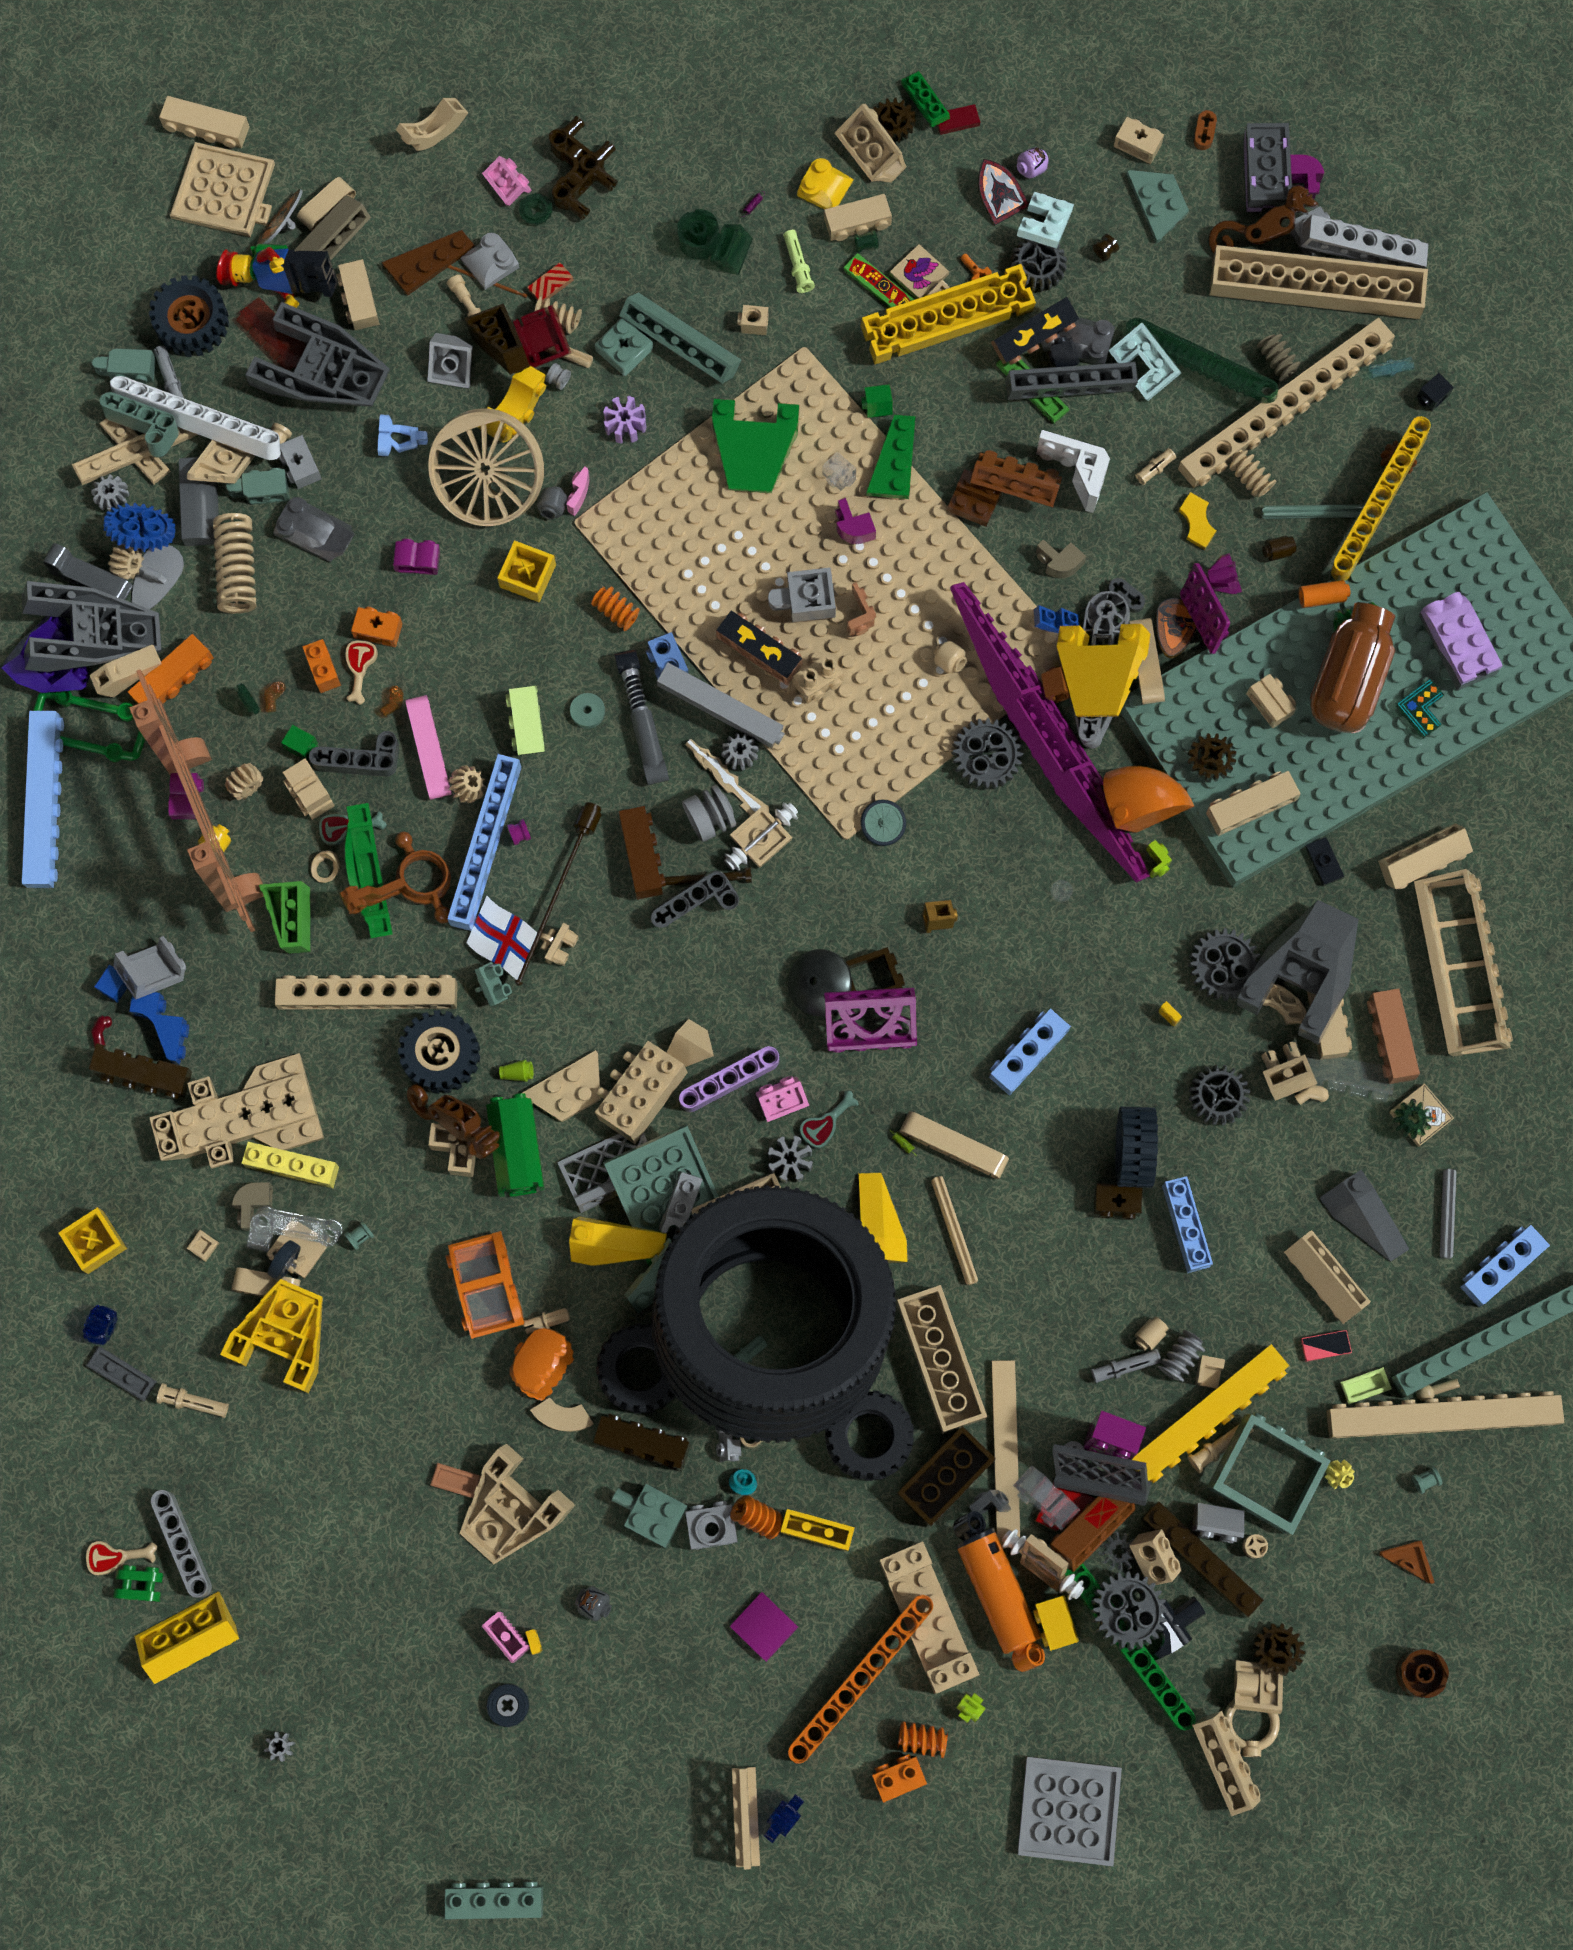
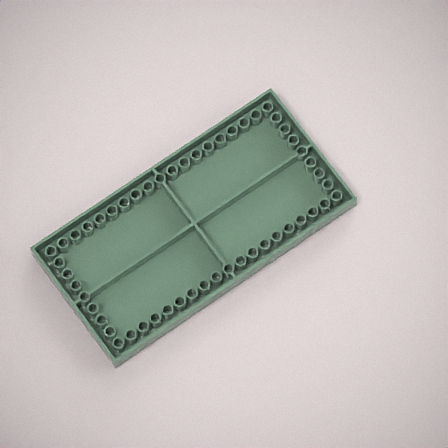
(1350, 772)

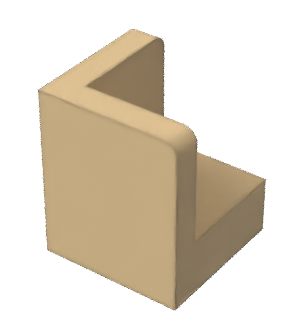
(1209, 1371)

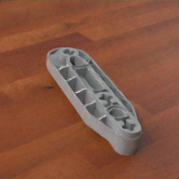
(1103, 631)

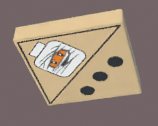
(1439, 1113)

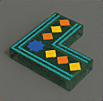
(1415, 708)

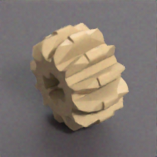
(125, 562)
(244, 781)
(467, 784)

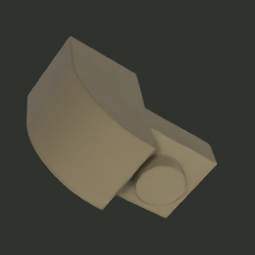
(1060, 564)
(251, 1197)

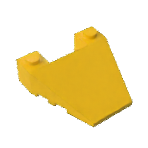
(1101, 674)
(286, 1325)

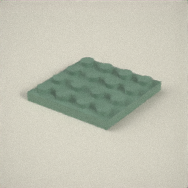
(649, 1173)

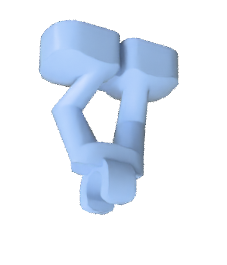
(385, 441)

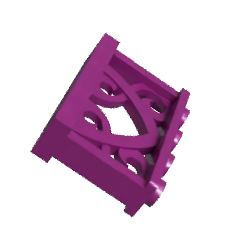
(864, 999)

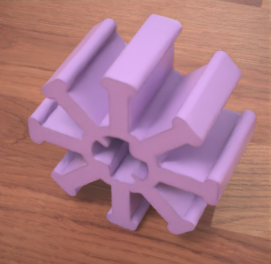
(613, 419)

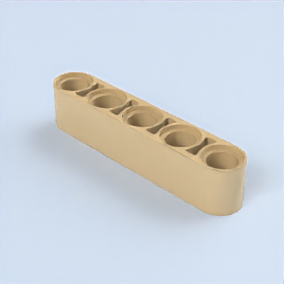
(1149, 670)
(954, 1144)

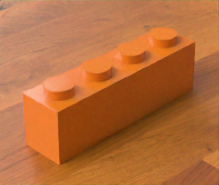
(175, 671)

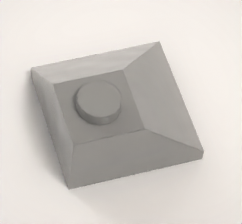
(449, 361)

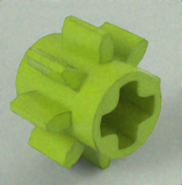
(970, 1707)

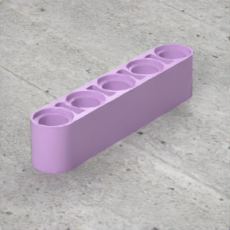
(736, 1070)

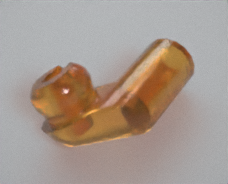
(272, 694)
(395, 701)

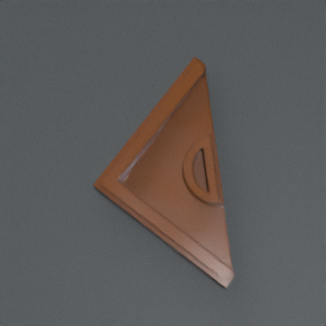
(1412, 1559)

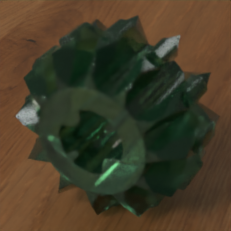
(1417, 1113)

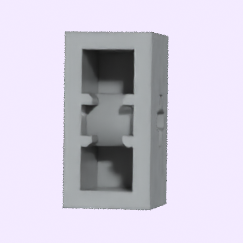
(294, 451)

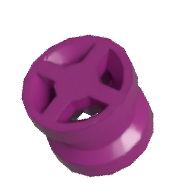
(519, 832)

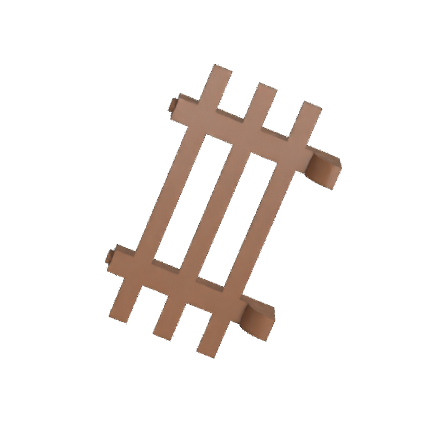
(180, 758)

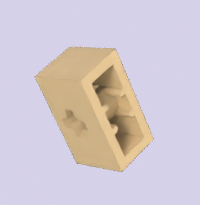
(1143, 148)

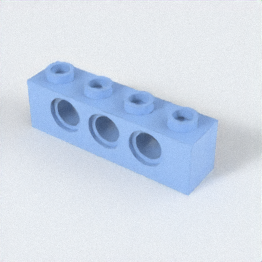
(1009, 1080)
(1533, 1246)

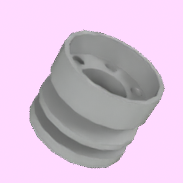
(709, 813)

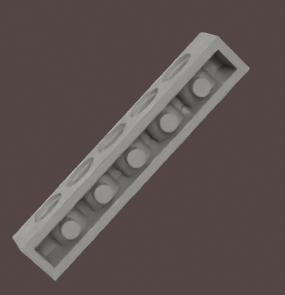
(1362, 243)

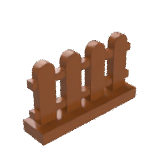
(1014, 483)

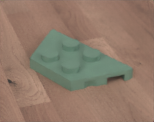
(1159, 200)

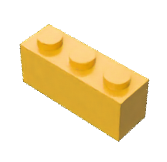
(817, 1530)

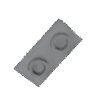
(727, 1448)

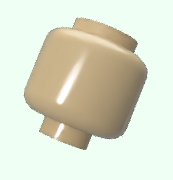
(950, 657)

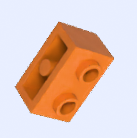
(898, 1778)

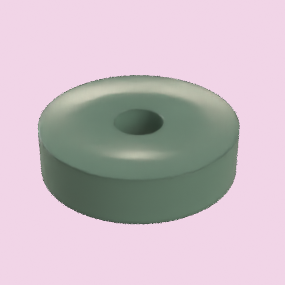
(585, 701)

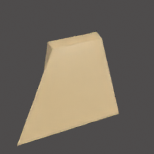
(691, 1044)

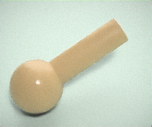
(1429, 1391)

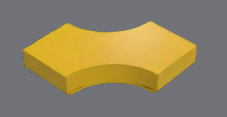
(1199, 528)

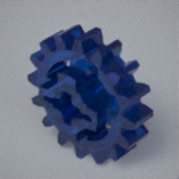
(784, 1818)

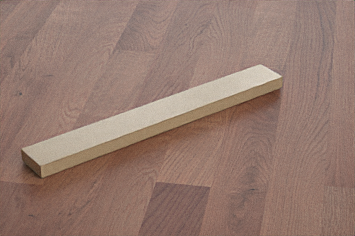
(1005, 1444)

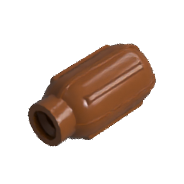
(1354, 669)

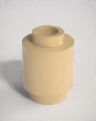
(1151, 1333)

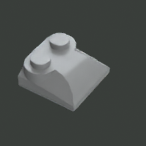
(490, 260)

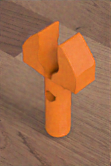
(974, 268)

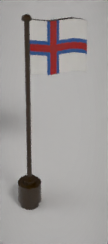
(509, 939)

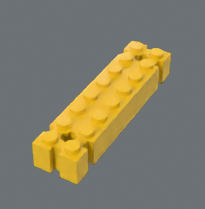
(948, 314)

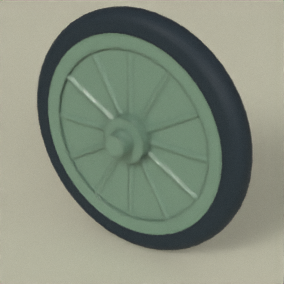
(883, 822)

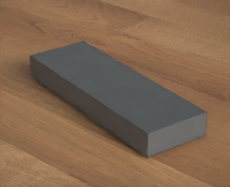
(121, 1373)

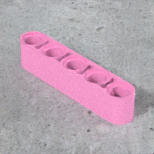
(428, 747)

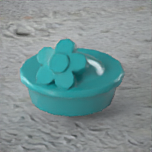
(743, 1482)

